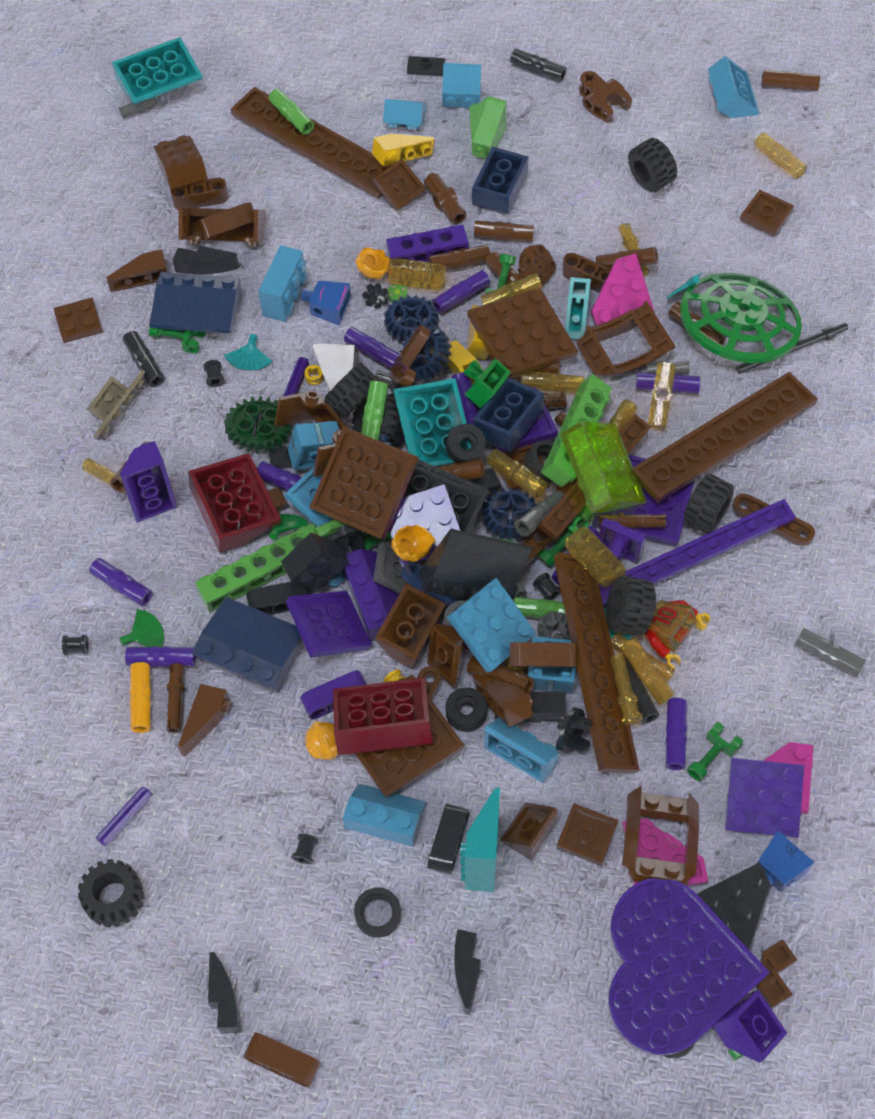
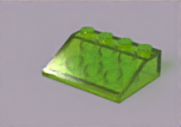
(602, 466)

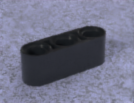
(273, 598)
(448, 839)

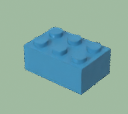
(283, 283)

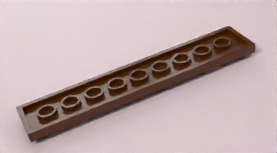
(319, 145)
(723, 436)
(590, 631)

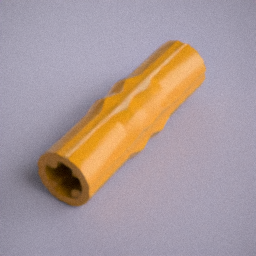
(140, 697)

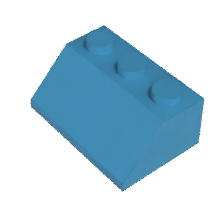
(732, 89)
(521, 749)
(386, 818)

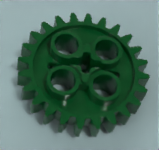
(246, 418)

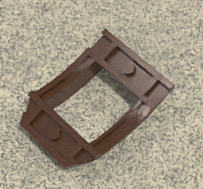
(648, 324)
(663, 808)

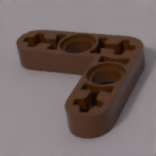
(401, 370)

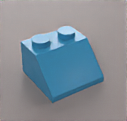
(461, 85)
(404, 112)

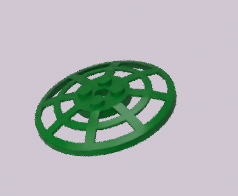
(730, 313)

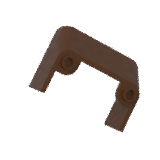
(190, 230)
(305, 407)

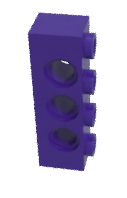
(424, 244)

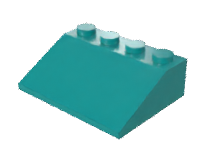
(156, 70)
(427, 418)
(480, 849)

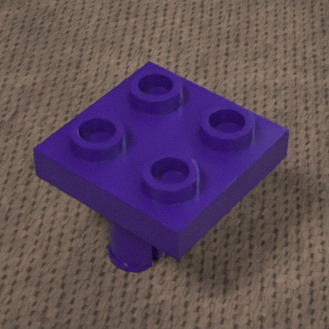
(622, 540)

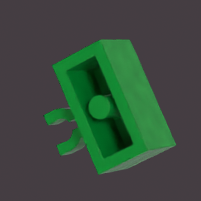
(486, 380)

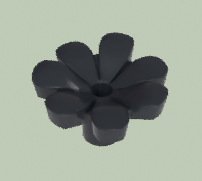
(375, 295)

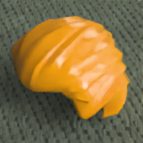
(372, 263)
(412, 542)
(321, 741)

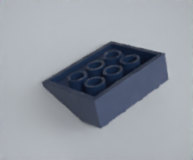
(195, 302)
(249, 644)

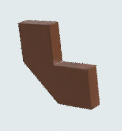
(776, 960)

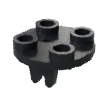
(349, 537)
(571, 731)

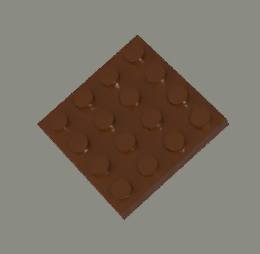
(522, 332)
(364, 483)
(400, 767)

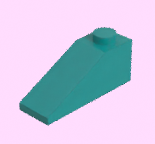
(577, 307)

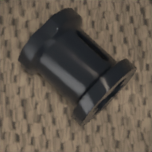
(213, 371)
(546, 587)
(75, 644)
(305, 849)

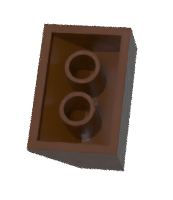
(409, 625)

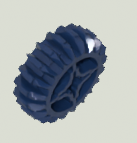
(412, 312)
(437, 352)
(496, 512)

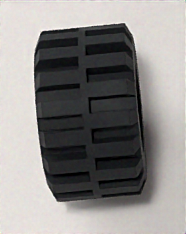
(652, 164)
(350, 390)
(391, 422)
(708, 503)
(630, 605)
(100, 878)

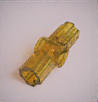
(663, 382)

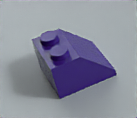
(751, 1027)

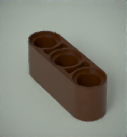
(200, 194)
(227, 221)
(581, 267)
(543, 654)
(281, 1059)

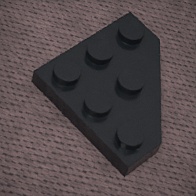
(740, 901)

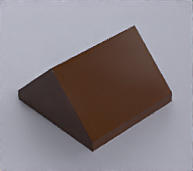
(446, 652)
(530, 829)

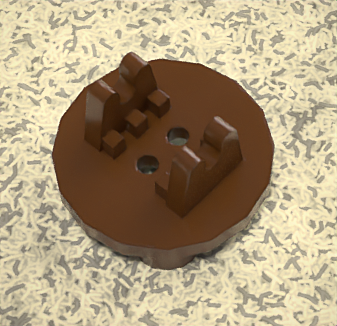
(542, 260)

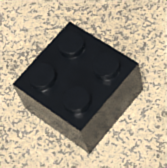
(315, 561)

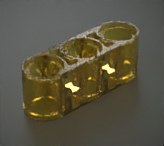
(416, 274)
(595, 556)

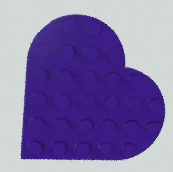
(677, 967)

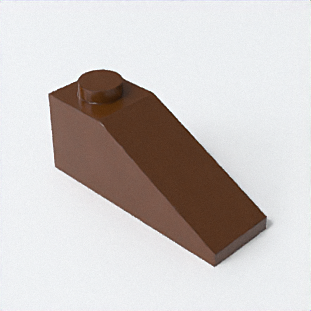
(138, 272)
(504, 699)
(204, 716)

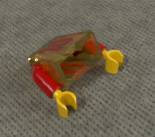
(671, 625)

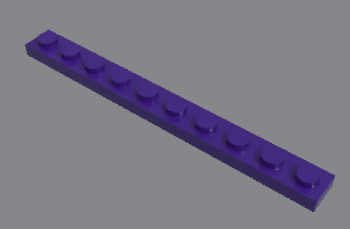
(710, 545)

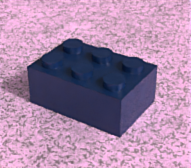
(500, 180)
(509, 414)

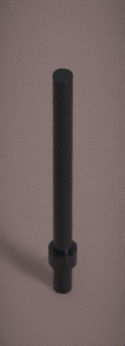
(827, 333)

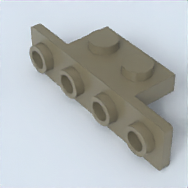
(109, 400)

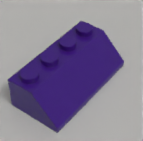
(147, 482)
(370, 597)

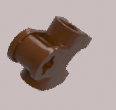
(600, 94)

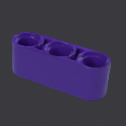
(319, 700)

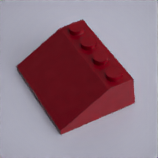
(233, 501)
(381, 716)

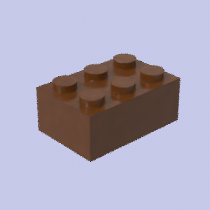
(180, 162)

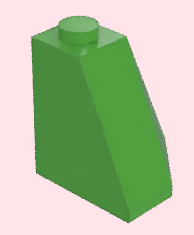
(487, 125)

